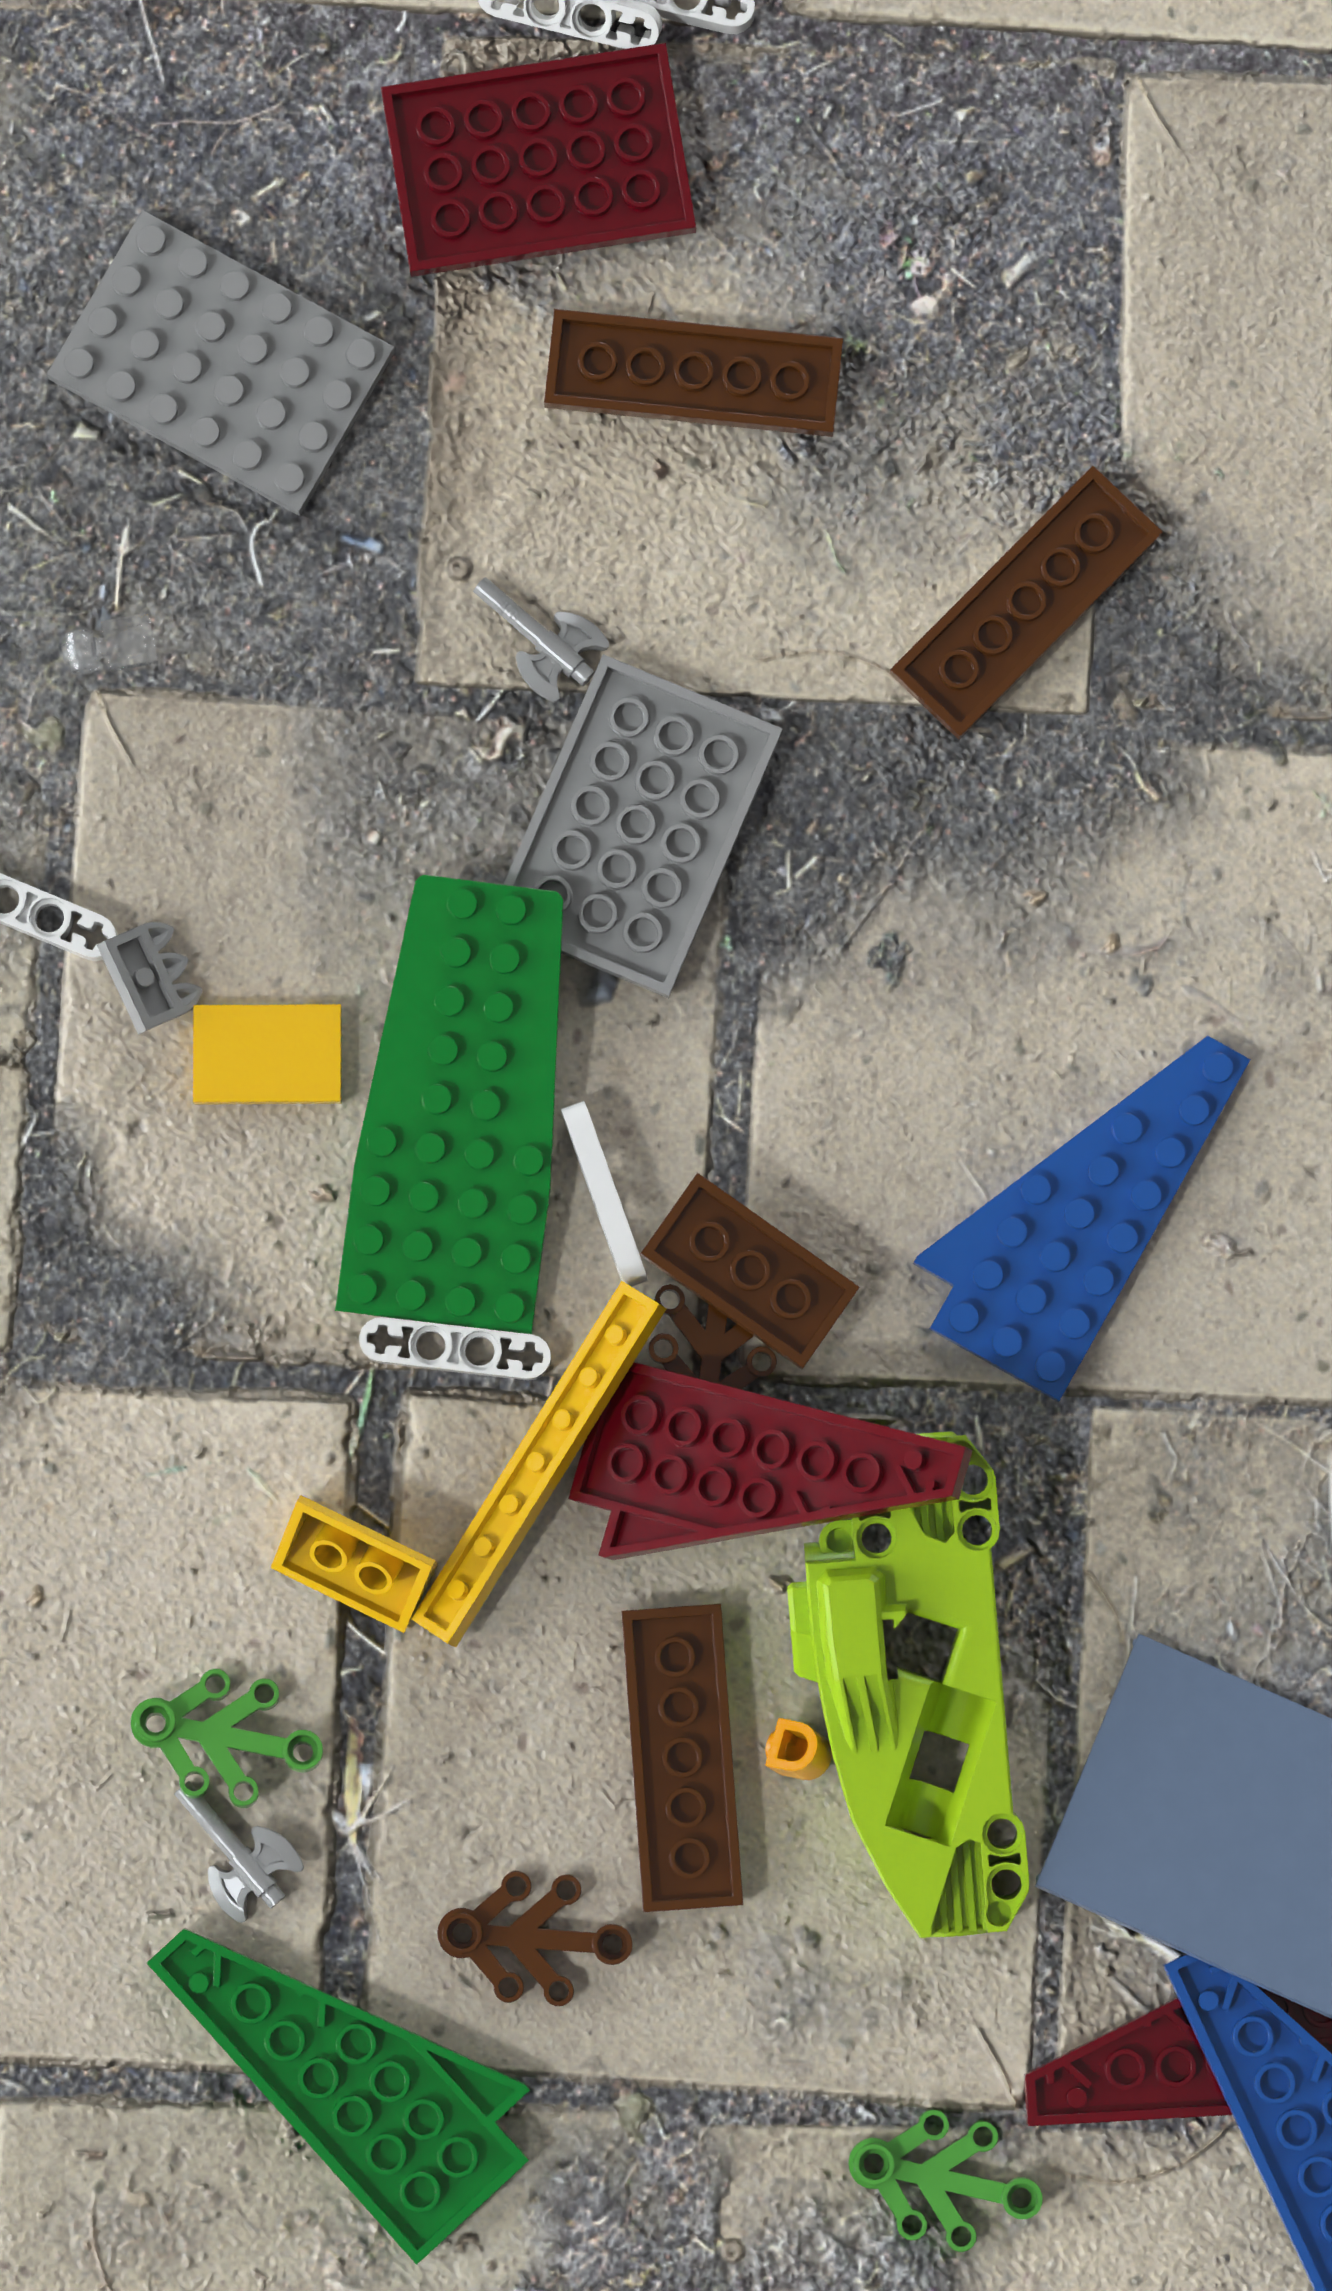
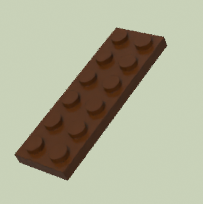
(693, 372)
(1025, 602)
(682, 1758)

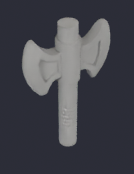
(557, 652)
(250, 1869)

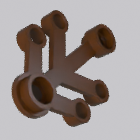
(710, 1344)
(525, 1938)

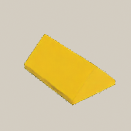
(353, 1564)

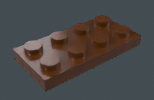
(749, 1271)

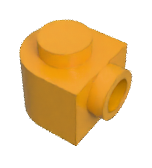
(797, 1750)

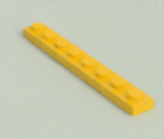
(538, 1464)

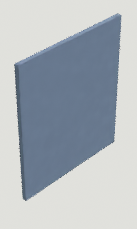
(1207, 1824)

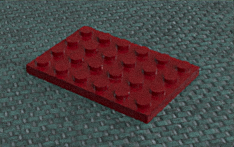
(538, 159)

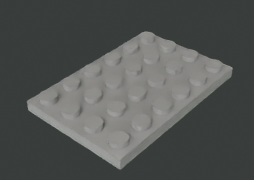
(221, 363)
(642, 820)

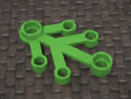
(217, 1735)
(935, 2178)

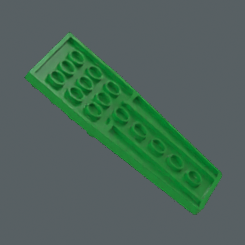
(460, 1114)

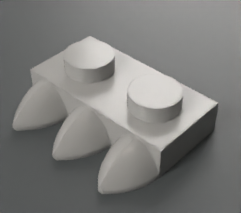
(147, 977)

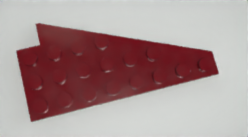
(720, 1463)
(1141, 2071)

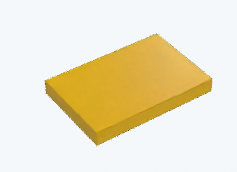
(267, 1054)

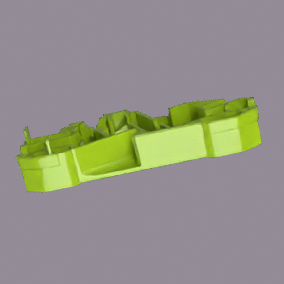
(881, 1721)

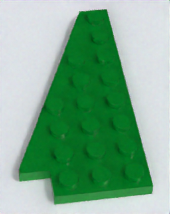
(377, 2103)

